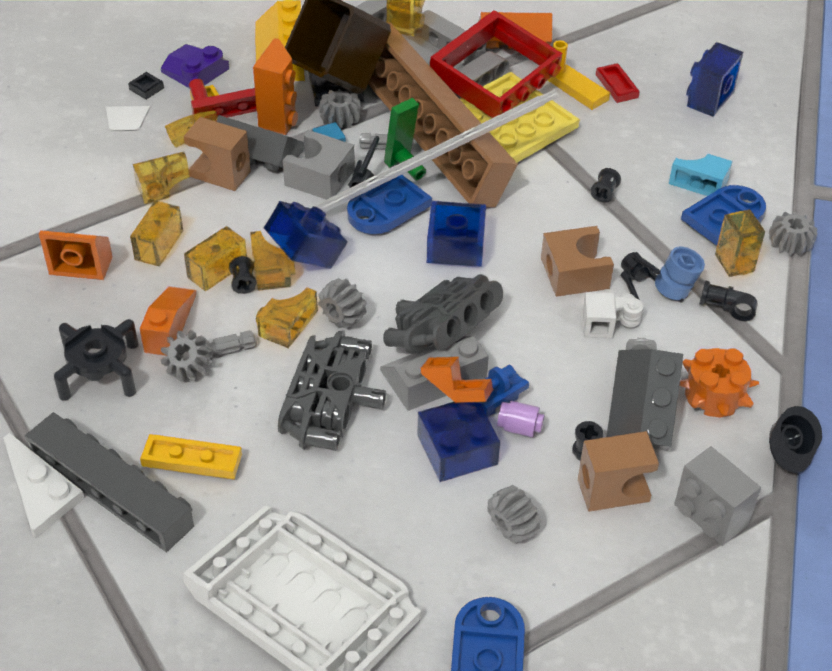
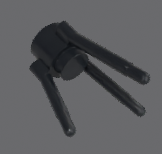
(361, 172)
(637, 269)

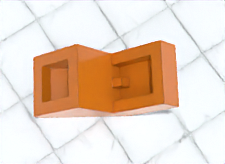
(446, 375)

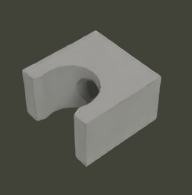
(325, 166)

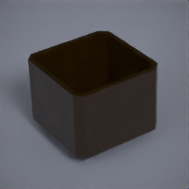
(338, 42)

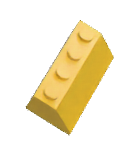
(278, 23)

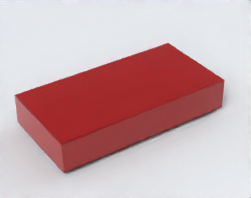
(617, 83)

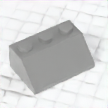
(416, 390)

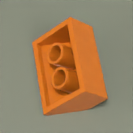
(536, 23)
(275, 89)

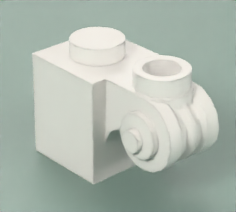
(603, 311)

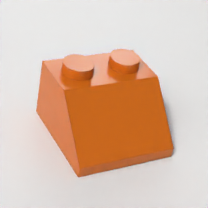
(76, 254)

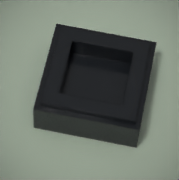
(146, 85)

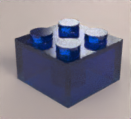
(714, 78)
(456, 233)
(305, 234)
(458, 439)

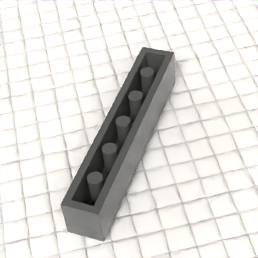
(112, 481)

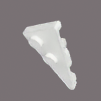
(42, 488)

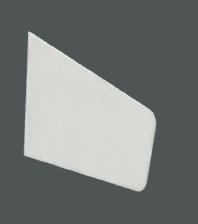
(126, 117)

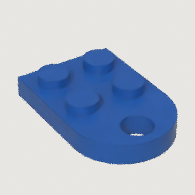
(387, 206)
(708, 214)
(488, 644)

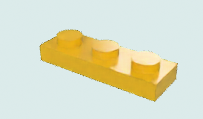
(191, 456)

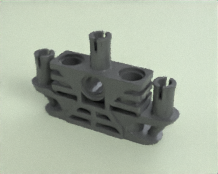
(443, 313)
(327, 389)

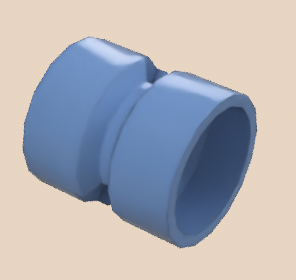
(679, 273)

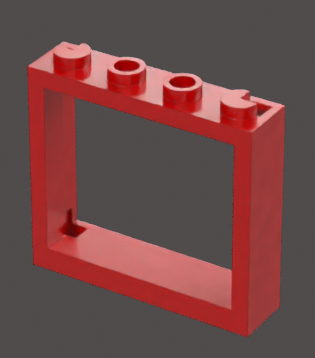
(514, 36)

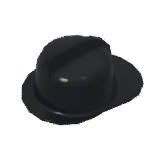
(795, 438)

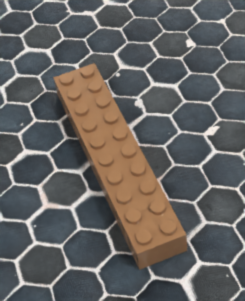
(475, 168)

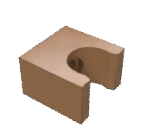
(224, 154)
(572, 261)
(614, 471)

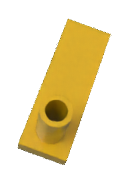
(577, 84)

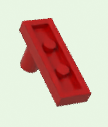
(225, 104)

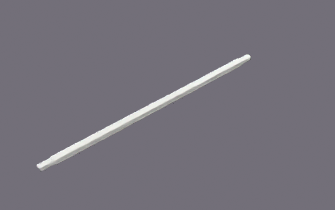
(436, 151)

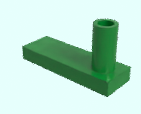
(401, 136)

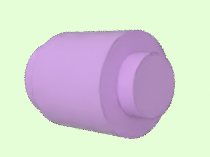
(520, 418)

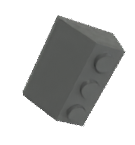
(266, 144)
(646, 395)

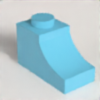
(701, 175)

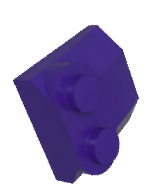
(195, 63)

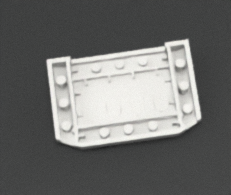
(303, 594)

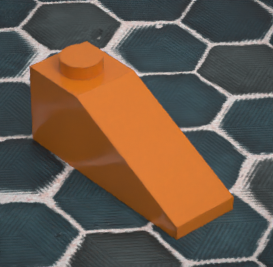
(165, 318)

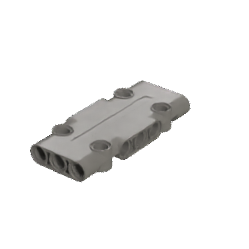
(438, 32)

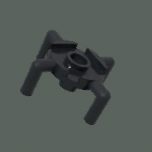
(96, 365)

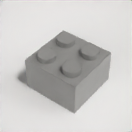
(716, 495)

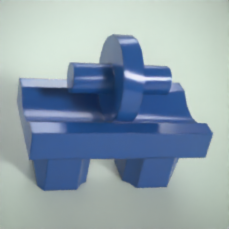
(506, 388)

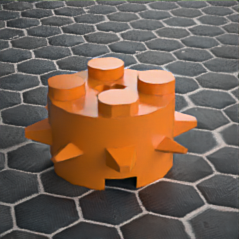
(718, 381)

